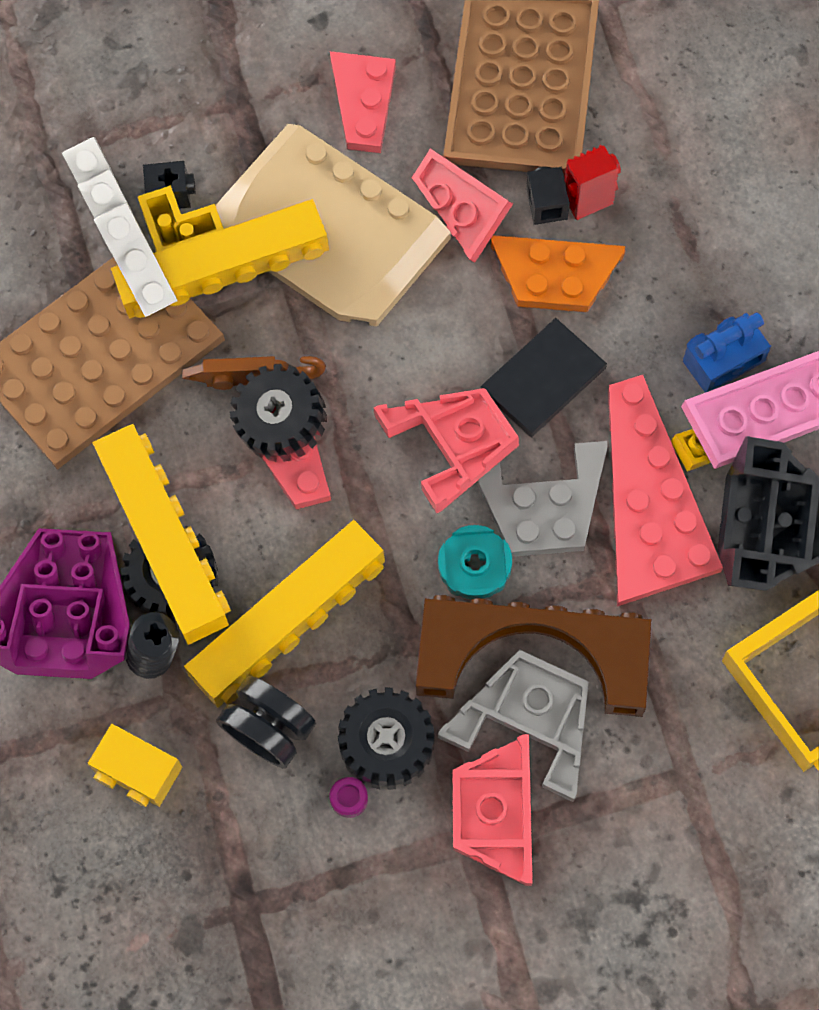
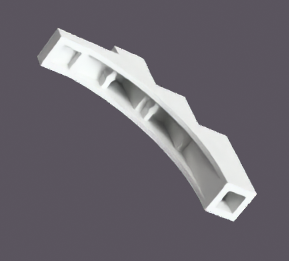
(119, 226)

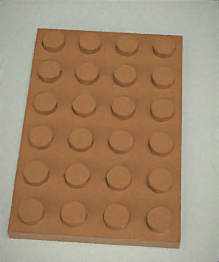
(521, 83)
(90, 366)

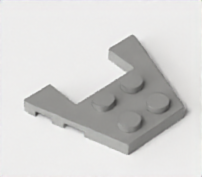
(550, 513)
(532, 701)

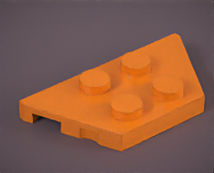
(555, 272)

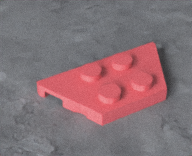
(495, 810)

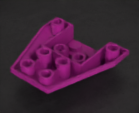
(64, 607)

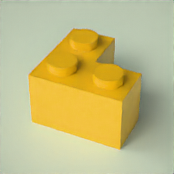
(167, 224)

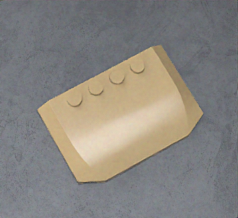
(373, 230)

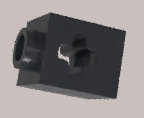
(170, 174)
(547, 195)

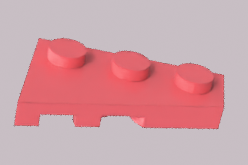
(364, 97)
(462, 201)
(301, 477)

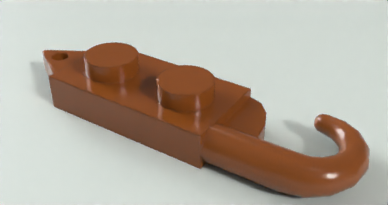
(229, 372)

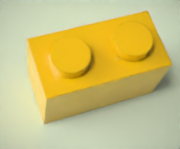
(134, 766)

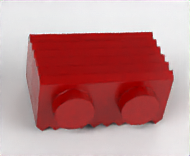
(591, 181)

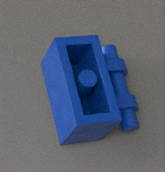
(727, 351)

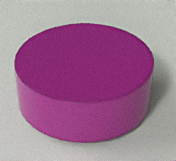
(348, 797)

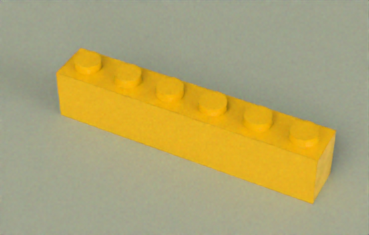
(235, 254)
(161, 534)
(286, 613)

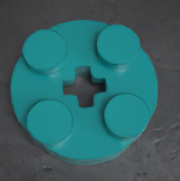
(489, 547)

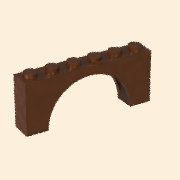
(611, 645)

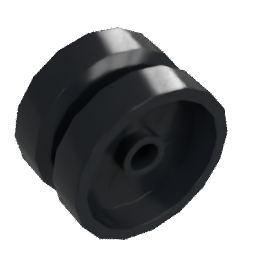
(266, 721)

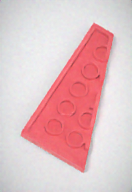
(656, 518)

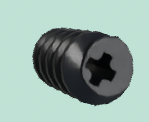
(152, 645)

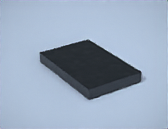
(544, 377)

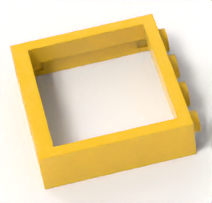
(754, 645)

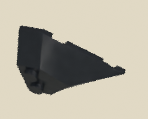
(768, 516)

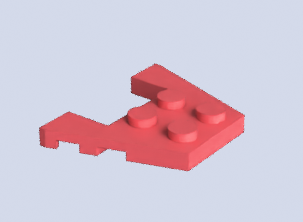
(467, 432)

